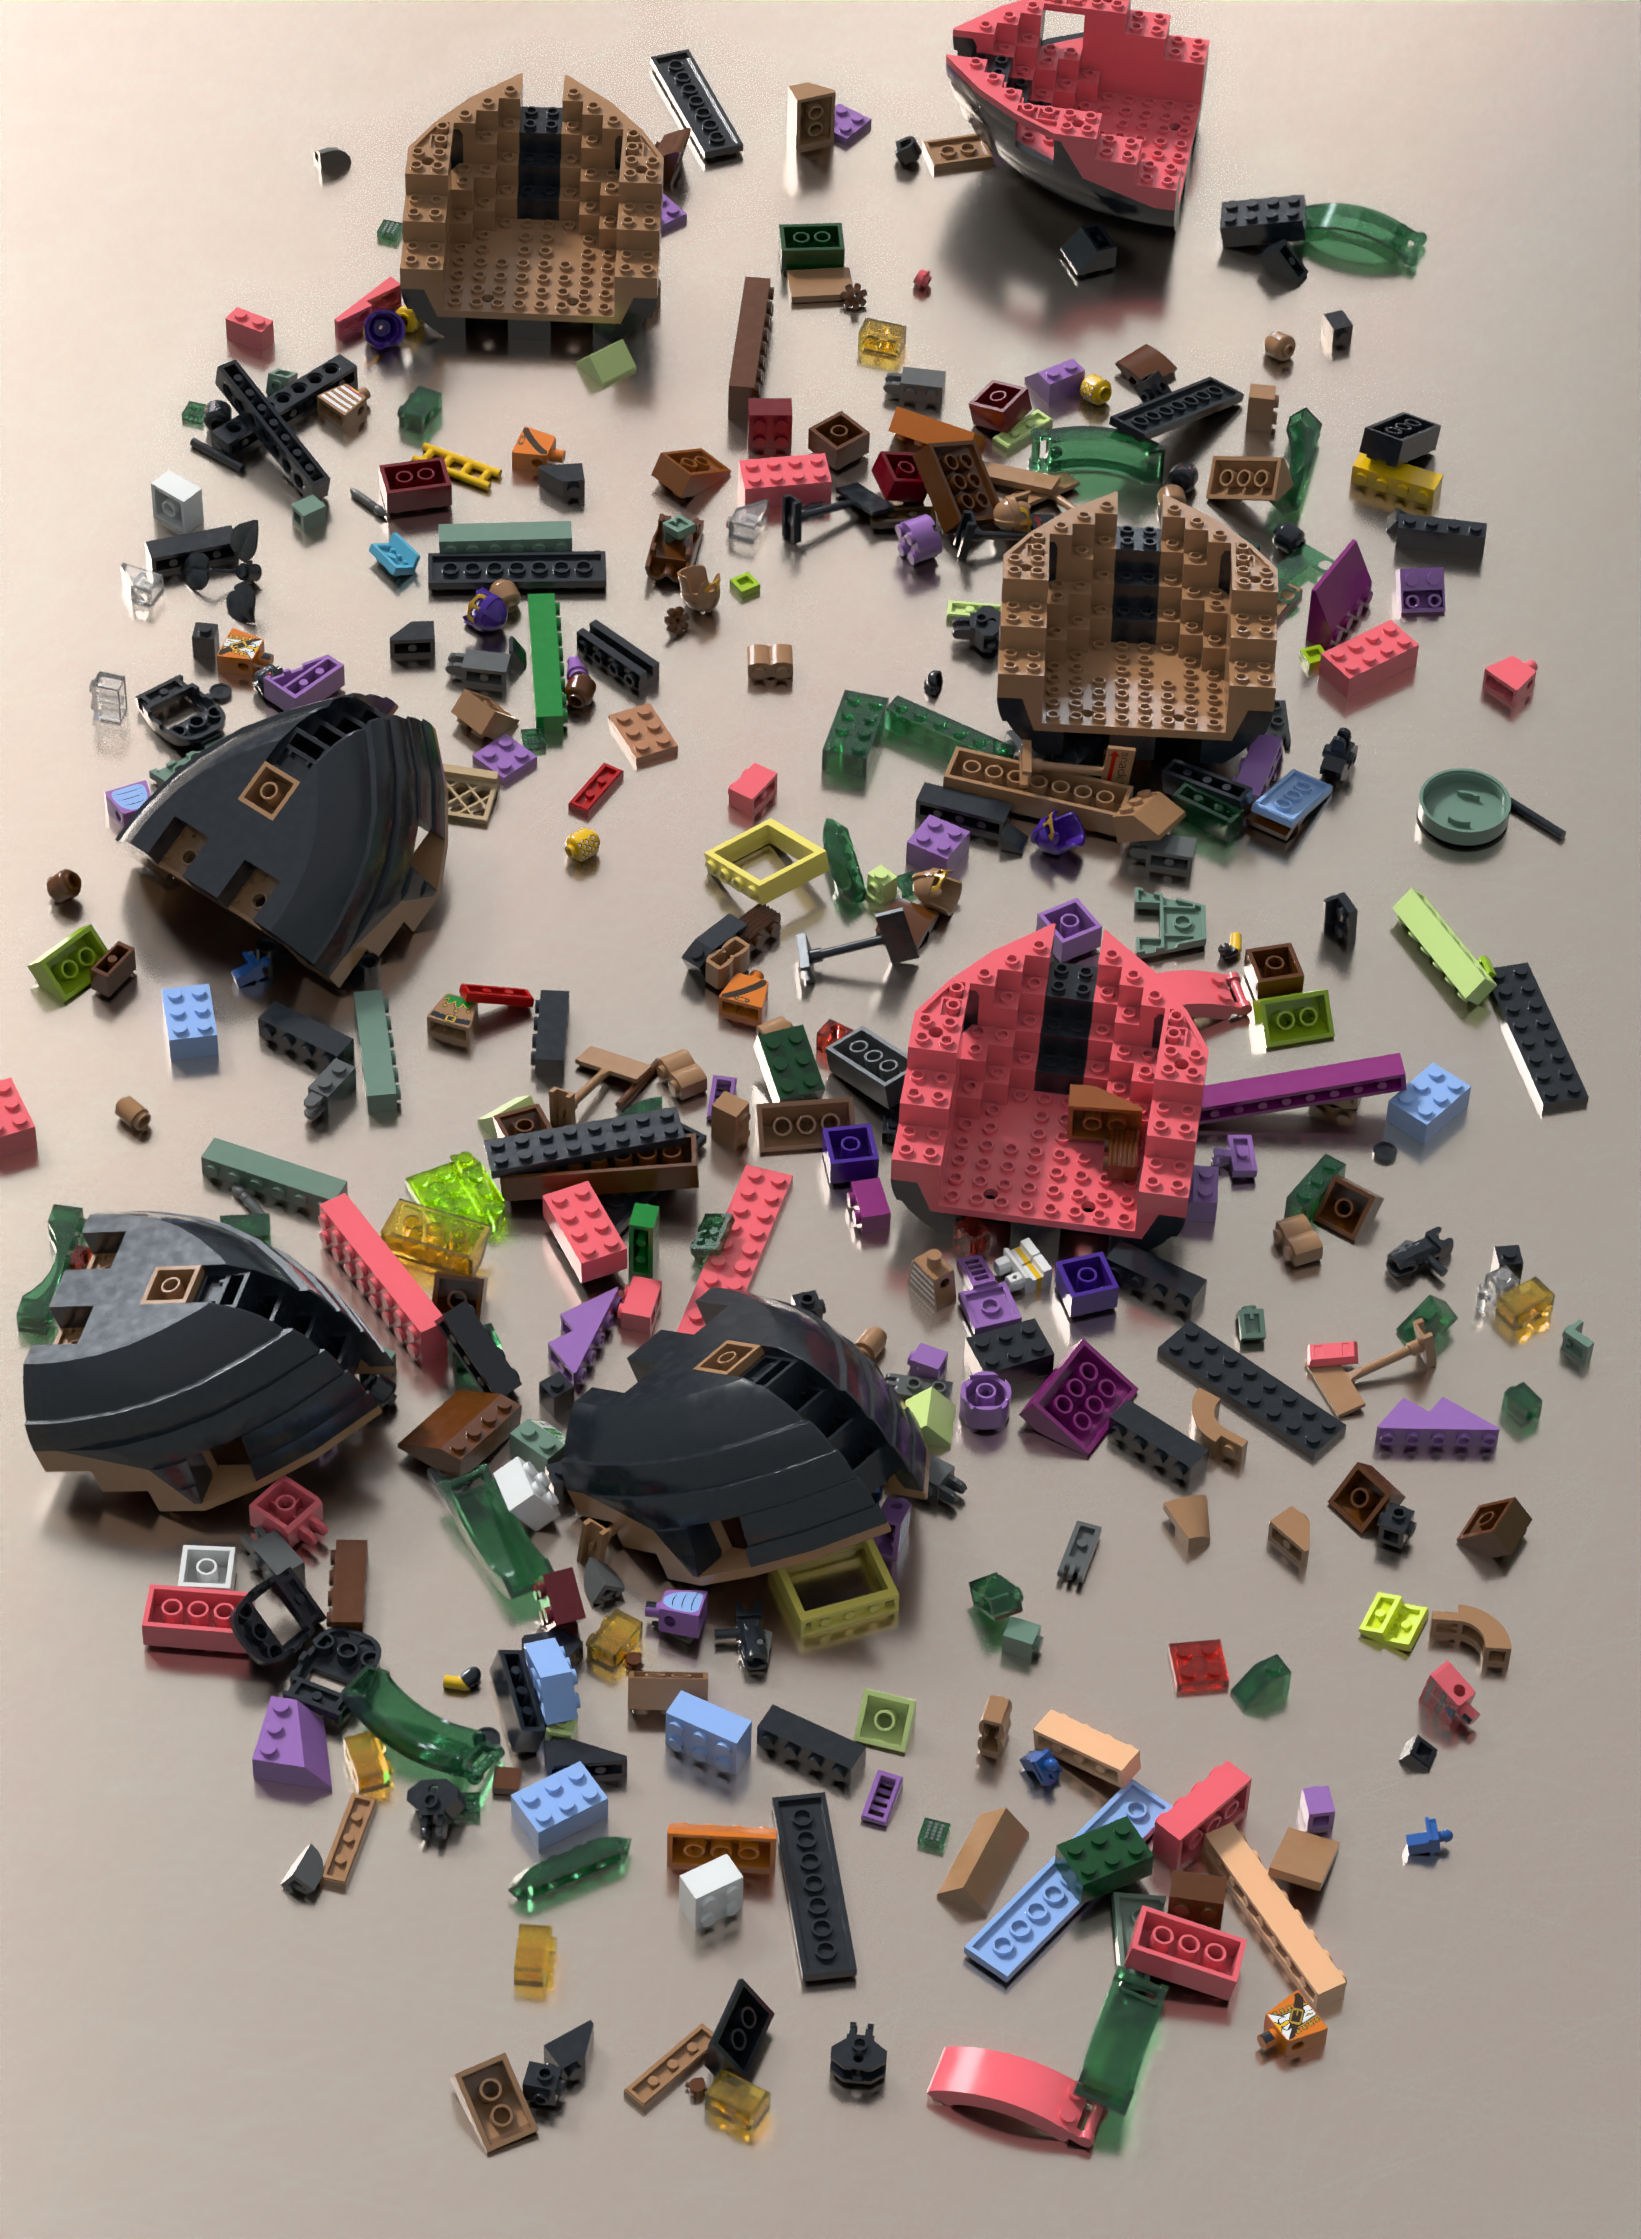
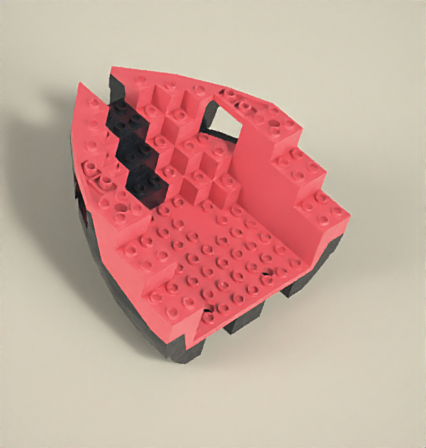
(1087, 112)
(993, 1091)

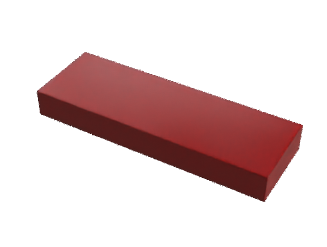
(595, 790)
(496, 995)

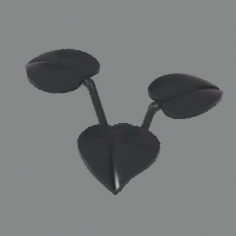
(242, 600)

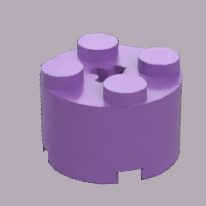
(918, 539)
(985, 1401)

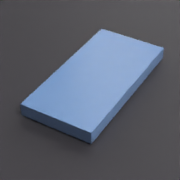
(1292, 798)

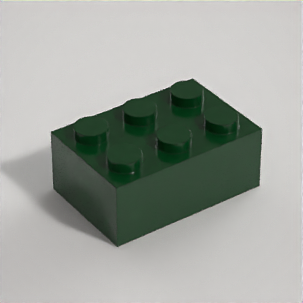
(811, 246)
(789, 1065)
(1104, 1860)

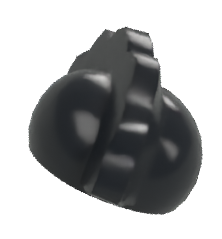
(933, 682)

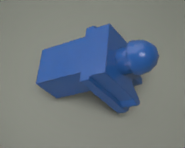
(251, 970)
(1043, 1765)
(1429, 1840)

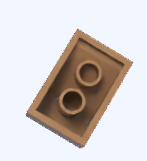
(494, 2102)

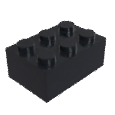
(1012, 1352)

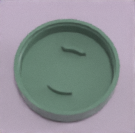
(1464, 806)

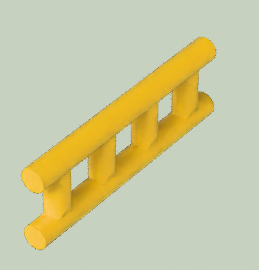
(469, 464)

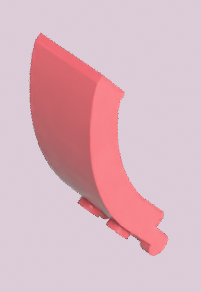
(1207, 993)
(1014, 2088)

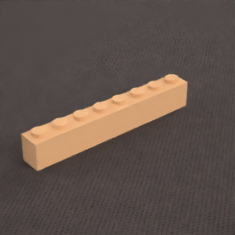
(1275, 1916)

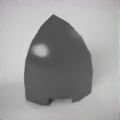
(330, 157)
(601, 1581)
(305, 1871)

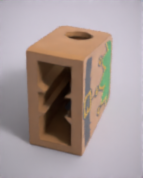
(453, 1019)

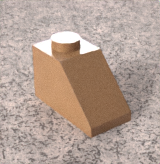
(1292, 1534)

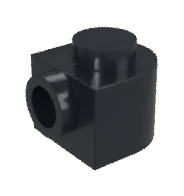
(907, 150)

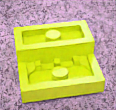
(1394, 1622)

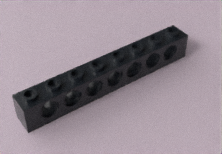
(290, 402)
(272, 430)

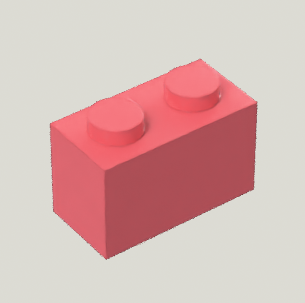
(249, 329)
(752, 789)
(640, 1304)

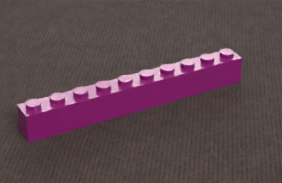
(1303, 1088)

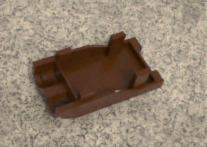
(669, 558)

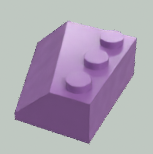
(292, 1746)

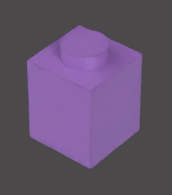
(928, 1362)
(1317, 1807)

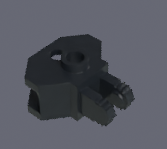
(979, 628)
(1339, 755)
(436, 1805)
(858, 2054)

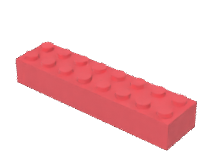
(382, 1278)

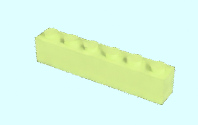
(1444, 947)

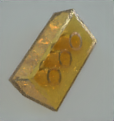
(435, 1238)

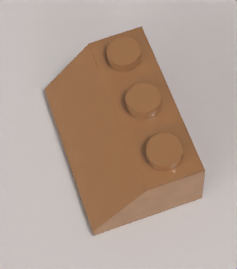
(810, 115)
(1146, 817)
(659, 1689)

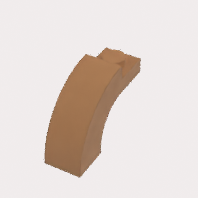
(1209, 1432)
(1476, 1627)

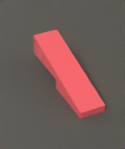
(381, 297)

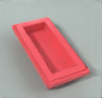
(1332, 1354)

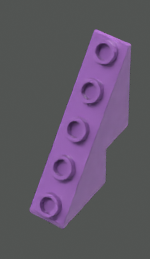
(582, 1332)
(1440, 1426)

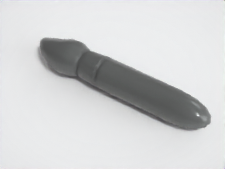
(378, 509)
(240, 1192)

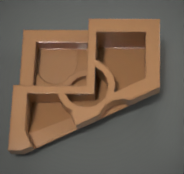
(1190, 1520)

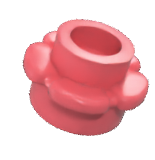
(922, 278)

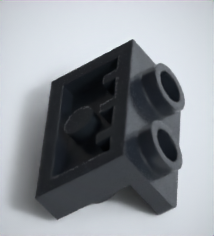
(1340, 916)

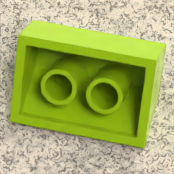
(67, 965)
(1294, 1018)

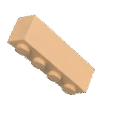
(1087, 1748)

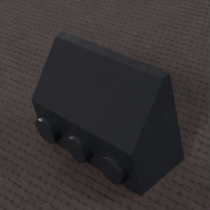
(738, 2032)

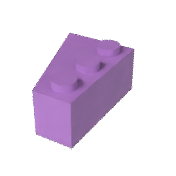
(306, 684)
(1260, 764)

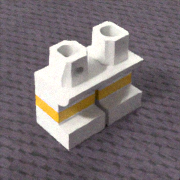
(1026, 1268)

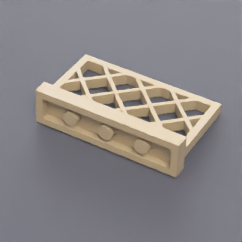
(474, 781)

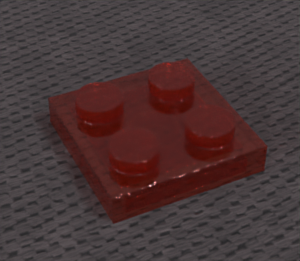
(1198, 1665)

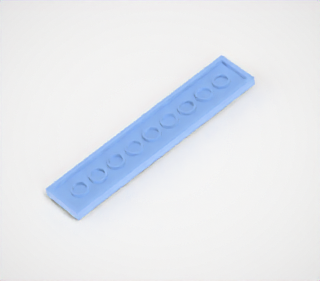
(1046, 1899)

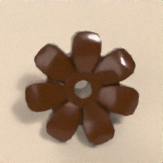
(853, 300)
(676, 620)

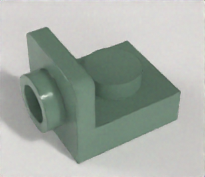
(279, 379)
(678, 528)
(1251, 1323)
(1576, 1343)

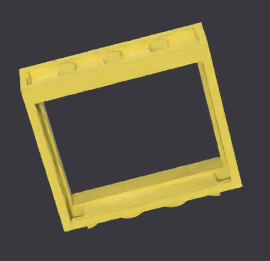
(811, 862)
(843, 1612)

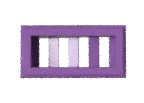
(723, 1083)
(970, 1280)
(889, 1780)

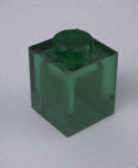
(1521, 1404)

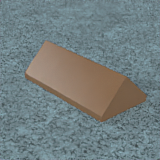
(1248, 478)
(800, 1123)
(984, 1861)

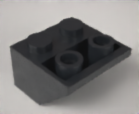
(1090, 249)

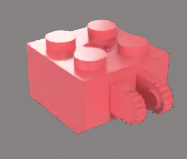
(290, 1511)

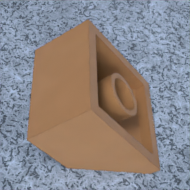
(482, 715)

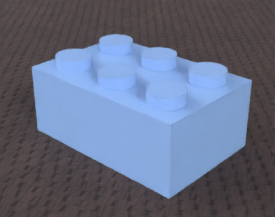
(190, 1022)
(1428, 1103)
(552, 1680)
(708, 1733)
(559, 1806)

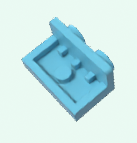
(396, 555)

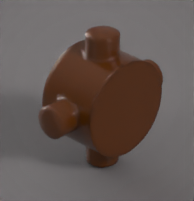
(633, 1661)
(696, 2087)

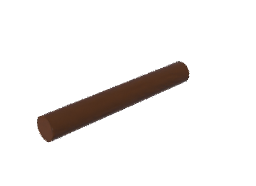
(636, 1087)

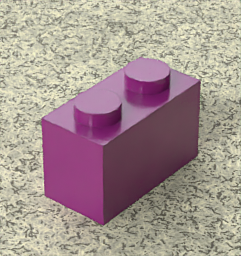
(869, 1205)

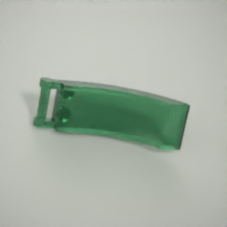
(1364, 229)
(1098, 450)
(494, 1533)
(415, 1730)
(1119, 2042)

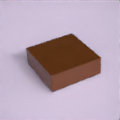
(506, 1780)

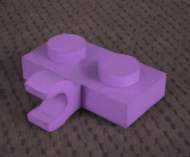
(1239, 1154)

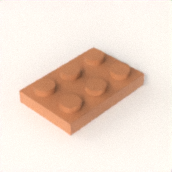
(643, 733)

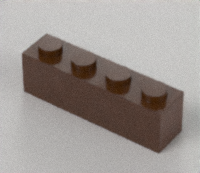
(348, 1584)

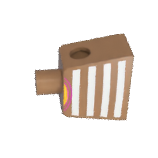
(343, 405)
(933, 1279)

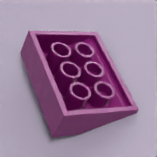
(1339, 597)
(1078, 1399)

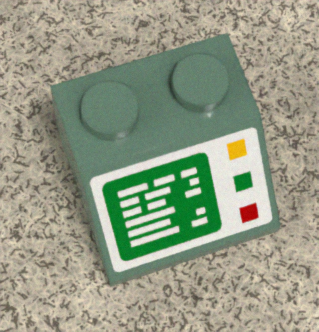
(537, 1443)

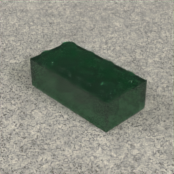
(854, 734)

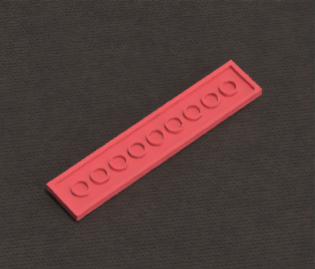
(755, 1211)

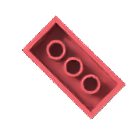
(773, 477)
(1368, 659)
(584, 1232)
(190, 1618)
(1207, 1807)
(1185, 1953)

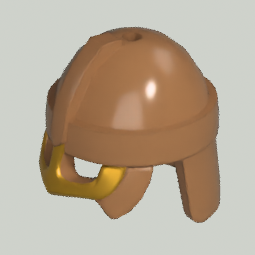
(1013, 513)
(697, 590)
(937, 890)

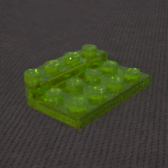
(461, 1190)

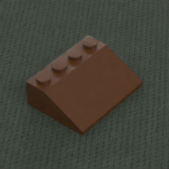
(956, 482)
(463, 1431)

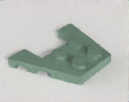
(1180, 924)

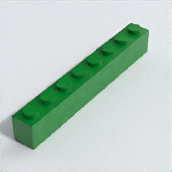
(545, 662)

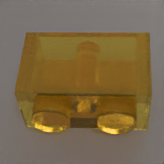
(882, 337)
(1525, 1304)
(614, 1639)
(367, 1762)
(533, 1955)
(737, 2101)

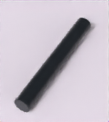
(217, 455)
(1538, 819)

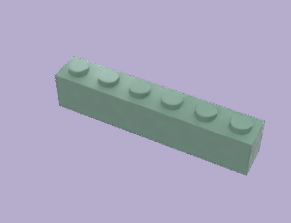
(506, 537)
(375, 1051)
(270, 1175)

